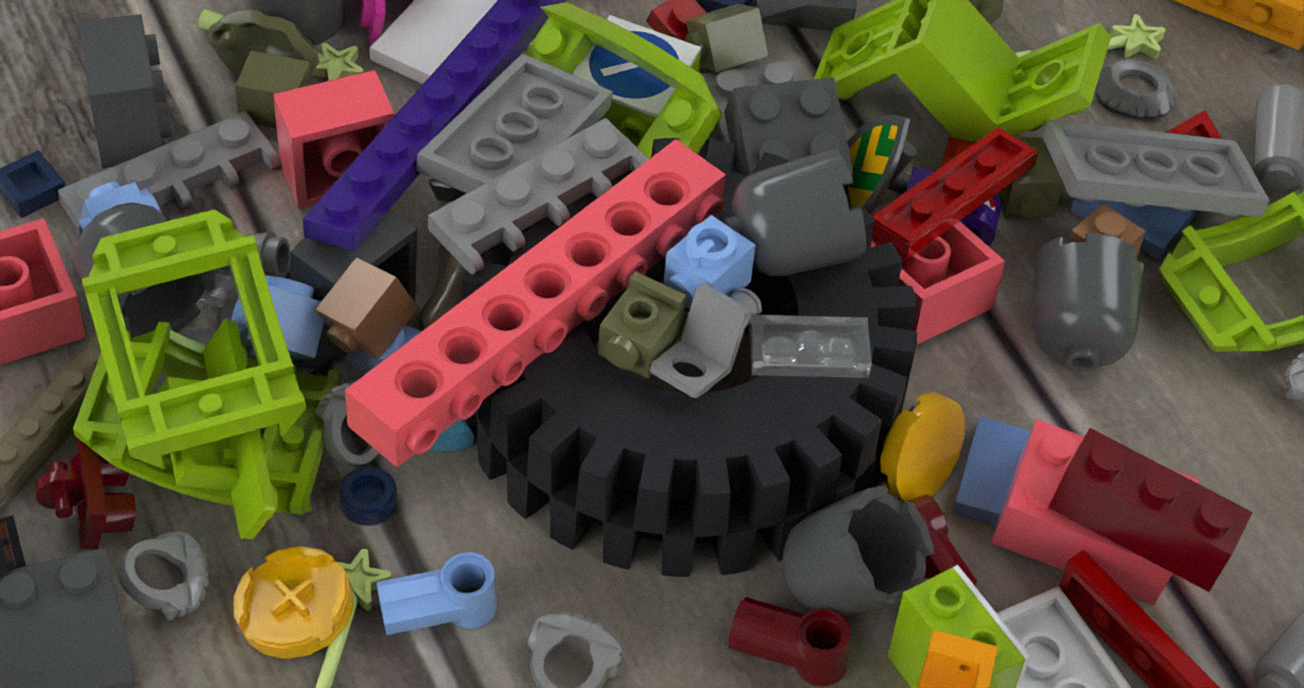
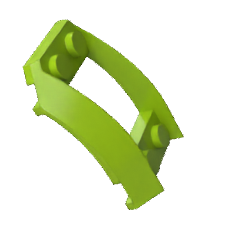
(571, 33)
(1210, 296)
(207, 408)
(289, 459)

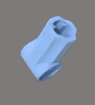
(437, 596)

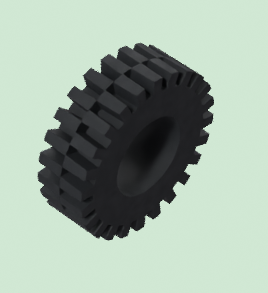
(709, 464)

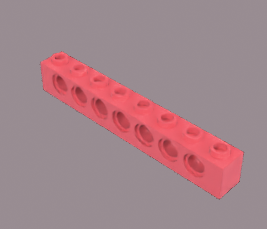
(532, 304)

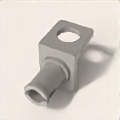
(708, 338)

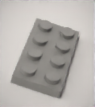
(511, 122)
(1154, 169)

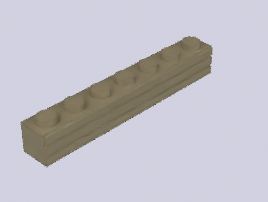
(45, 424)

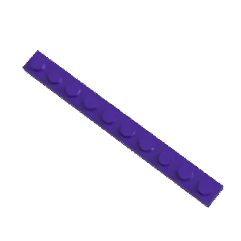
(389, 162)

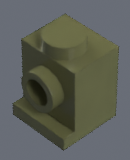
(642, 324)

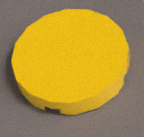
(923, 447)
(293, 602)

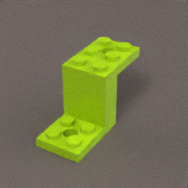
(964, 66)

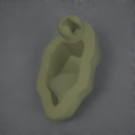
(256, 31)

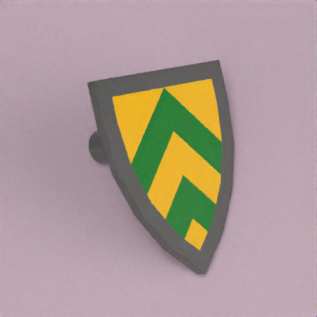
(877, 160)

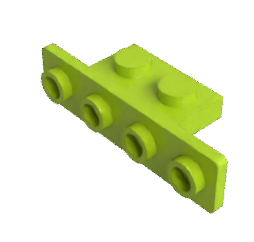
(233, 462)

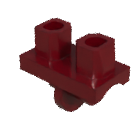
(84, 489)

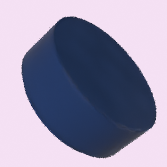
(368, 496)

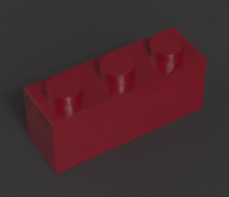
(1150, 509)

